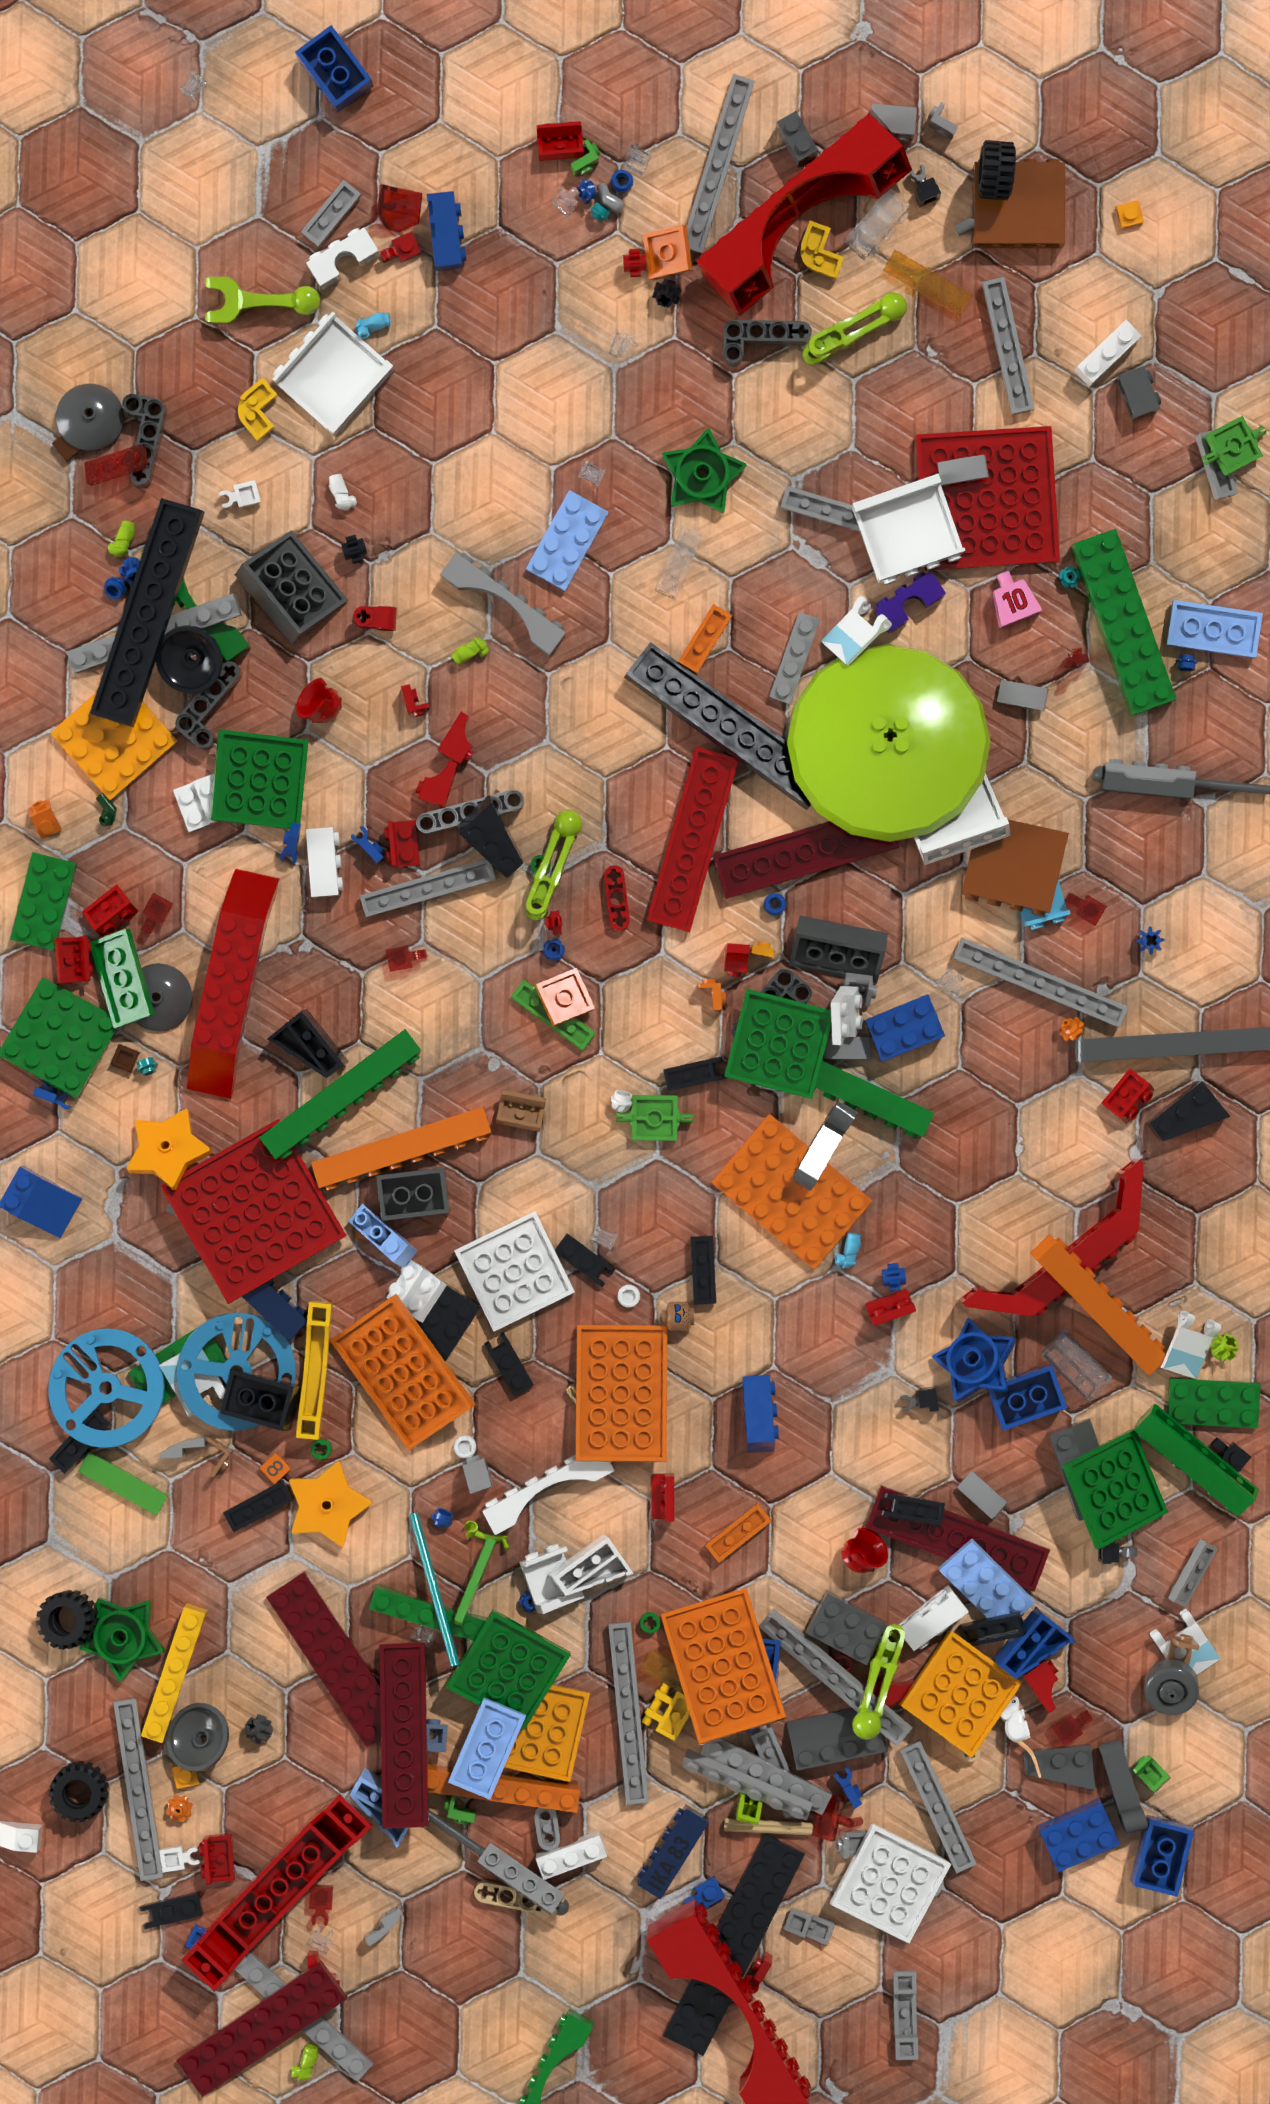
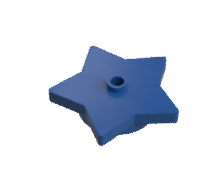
(989, 1369)

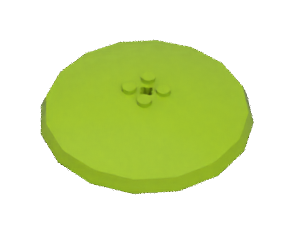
(878, 784)

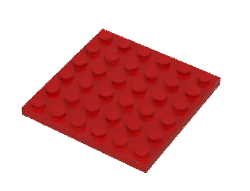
(1012, 511)
(252, 1214)

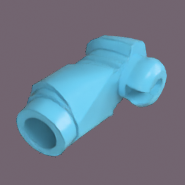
(371, 324)
(850, 1251)

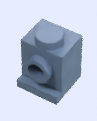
(438, 1742)

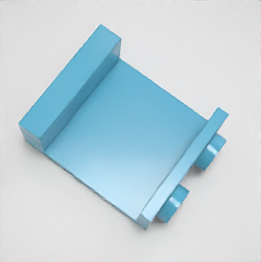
(1057, 913)

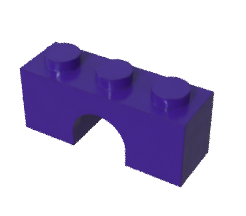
(924, 589)

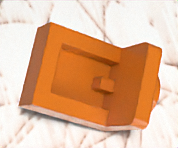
(44, 818)
(718, 997)

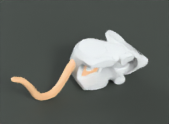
(1017, 1728)

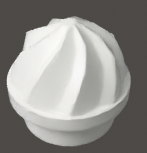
(621, 1101)

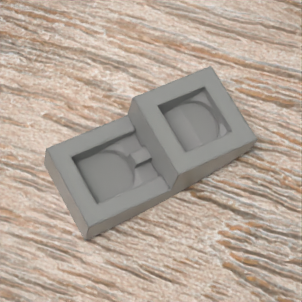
(963, 469)
(1022, 695)
(850, 1049)
(178, 1449)
(982, 1495)
(388, 1921)
(810, 1926)

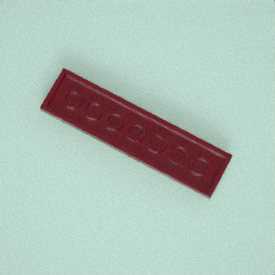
(792, 857)
(1017, 1556)
(331, 1654)
(404, 1736)
(261, 2028)

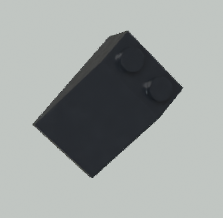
(261, 1400)

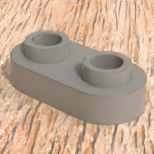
(545, 1827)

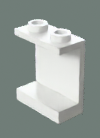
(542, 1588)

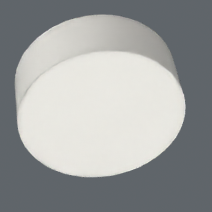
(628, 1295)
(465, 1446)

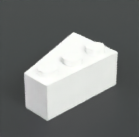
(590, 1566)
(933, 1618)

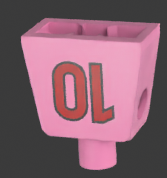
(1013, 601)

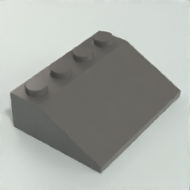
(290, 587)

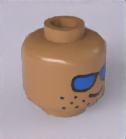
(678, 1316)

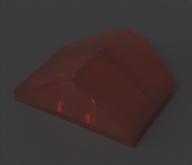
(398, 208)

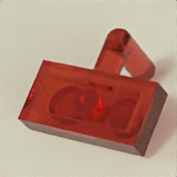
(827, 1824)

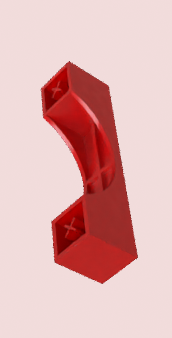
(858, 163)
(692, 1950)

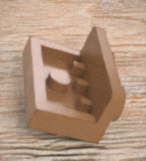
(521, 1110)

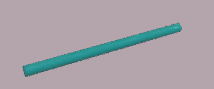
(434, 1590)

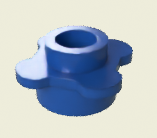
(586, 190)

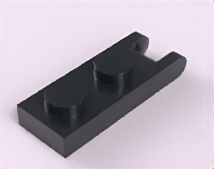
(692, 1074)
(583, 1258)
(510, 1365)
(915, 1509)
(173, 1909)

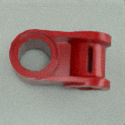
(381, 617)

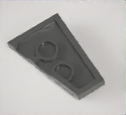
(1063, 1764)

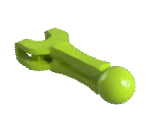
(304, 300)
(832, 339)
(566, 825)
(868, 1723)

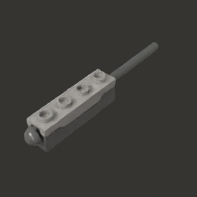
(1161, 781)
(510, 1871)

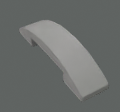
(905, 2015)

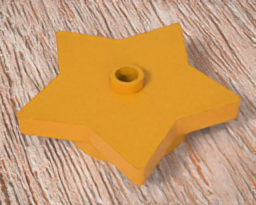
(167, 1148)
(330, 1487)

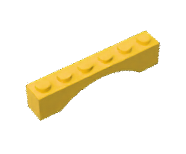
(315, 1370)
(174, 1672)

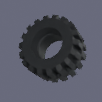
(996, 170)
(50, 1623)
(92, 1778)

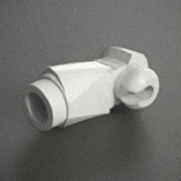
(340, 493)

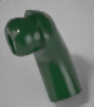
(109, 810)

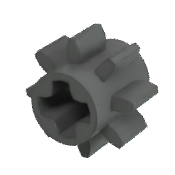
(258, 1729)

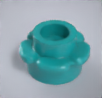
(600, 212)
(1063, 576)
(147, 1066)

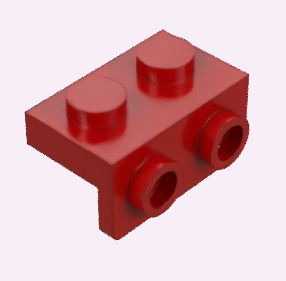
(560, 141)
(73, 959)
(217, 1858)

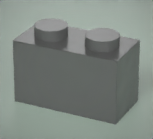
(796, 139)
(1138, 393)

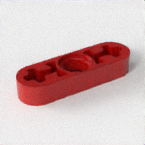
(620, 880)

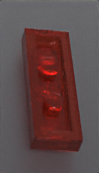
(116, 465)

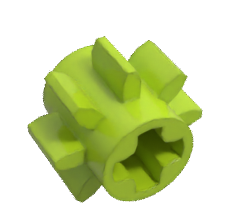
(1224, 1347)

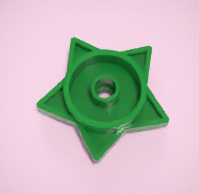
(702, 456)
(107, 1637)

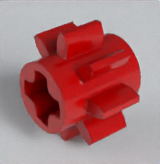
(634, 263)

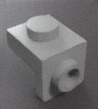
(942, 126)
(864, 983)
(849, 1842)

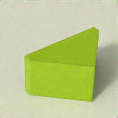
(748, 1809)

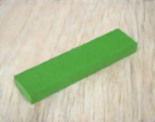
(572, 1030)
(123, 1483)
(474, 1582)

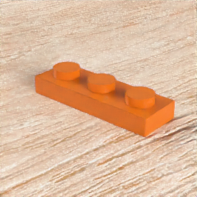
(705, 638)
(738, 1532)

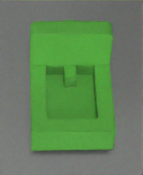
(584, 164)
(1151, 1773)
(461, 1814)

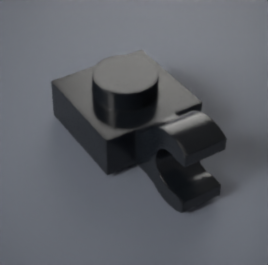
(1232, 1455)

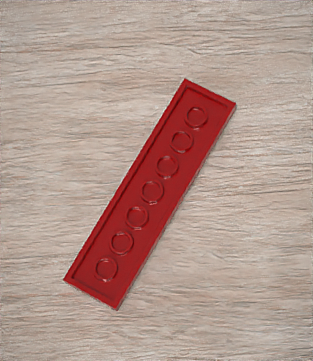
(692, 839)

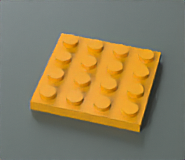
(111, 751)
(960, 1693)
(552, 1735)

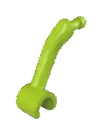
(473, 1527)

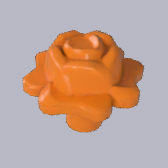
(1071, 1029)
(179, 1808)

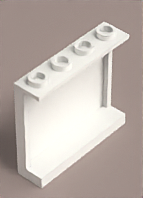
(332, 373)
(908, 529)
(974, 827)

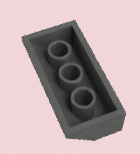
(837, 948)
(1070, 1443)
(829, 1740)

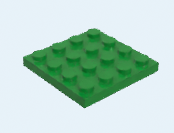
(258, 779)
(59, 1038)
(779, 1043)
(1115, 1489)
(508, 1666)

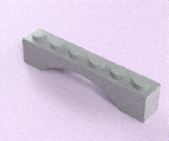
(465, 576)

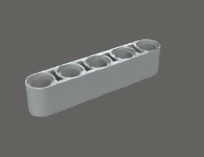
(458, 811)

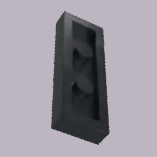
(703, 1270)
(72, 1450)
(258, 1506)
(993, 1629)

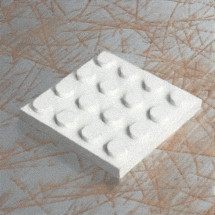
(514, 1271)
(890, 1883)

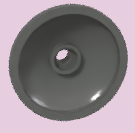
(94, 431)
(174, 993)
(187, 1735)

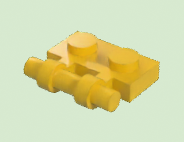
(675, 1715)

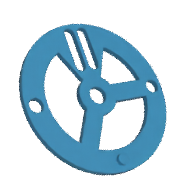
(205, 1332)
(151, 1399)

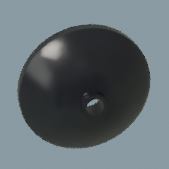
(178, 667)

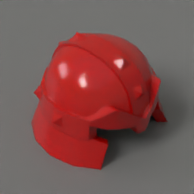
(318, 702)
(864, 1551)

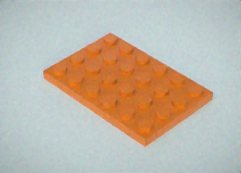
(800, 1218)
(402, 1372)
(621, 1393)
(723, 1666)

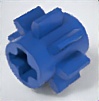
(129, 569)
(1156, 940)
(893, 1276)

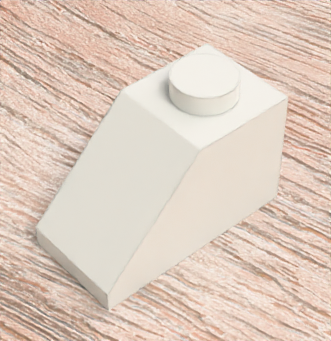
(20, 1836)

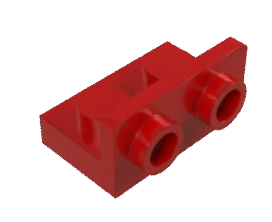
(403, 843)
(110, 911)
(1128, 1096)
(890, 1307)
(662, 1496)

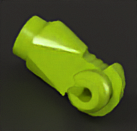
(122, 541)
(469, 650)
(308, 2060)

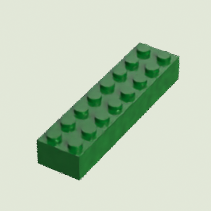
(1123, 622)

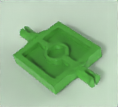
(1233, 445)
(654, 1117)

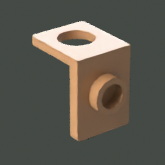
(224, 1462)
(1184, 1641)

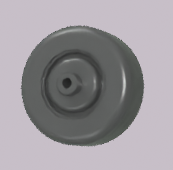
(1171, 1687)

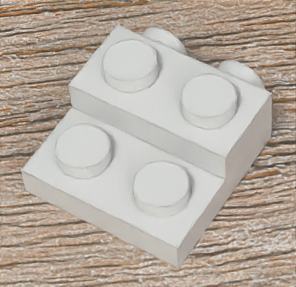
(195, 803)
(845, 1014)
(417, 1289)

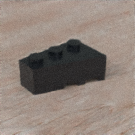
(491, 838)
(309, 1043)
(1187, 1112)

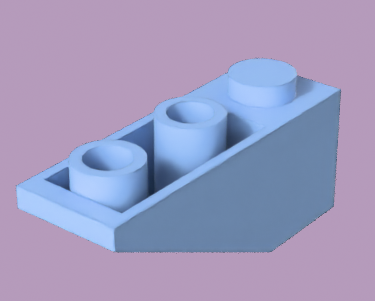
(383, 1236)

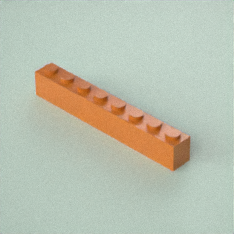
(401, 1147)
(1098, 1304)
(512, 1790)

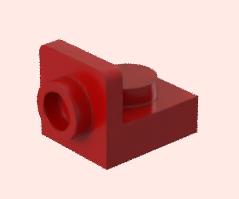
(410, 698)

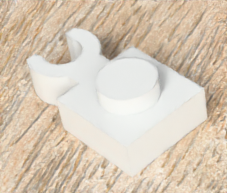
(245, 494)
(174, 1858)

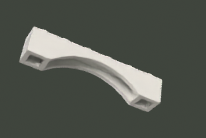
(504, 1512)

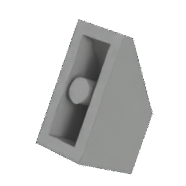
(897, 120)
(477, 1473)

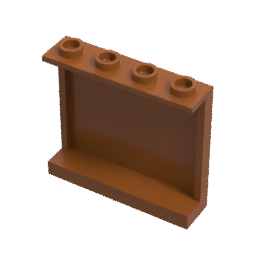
(1031, 214)
(1017, 869)

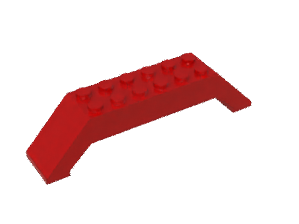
(230, 983)
(1091, 1247)
(275, 1890)

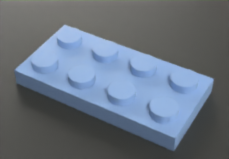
(567, 540)
(1214, 629)
(985, 1582)
(486, 1748)

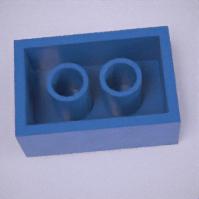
(334, 68)
(904, 1028)
(1028, 1397)
(1078, 1835)
(1162, 1855)

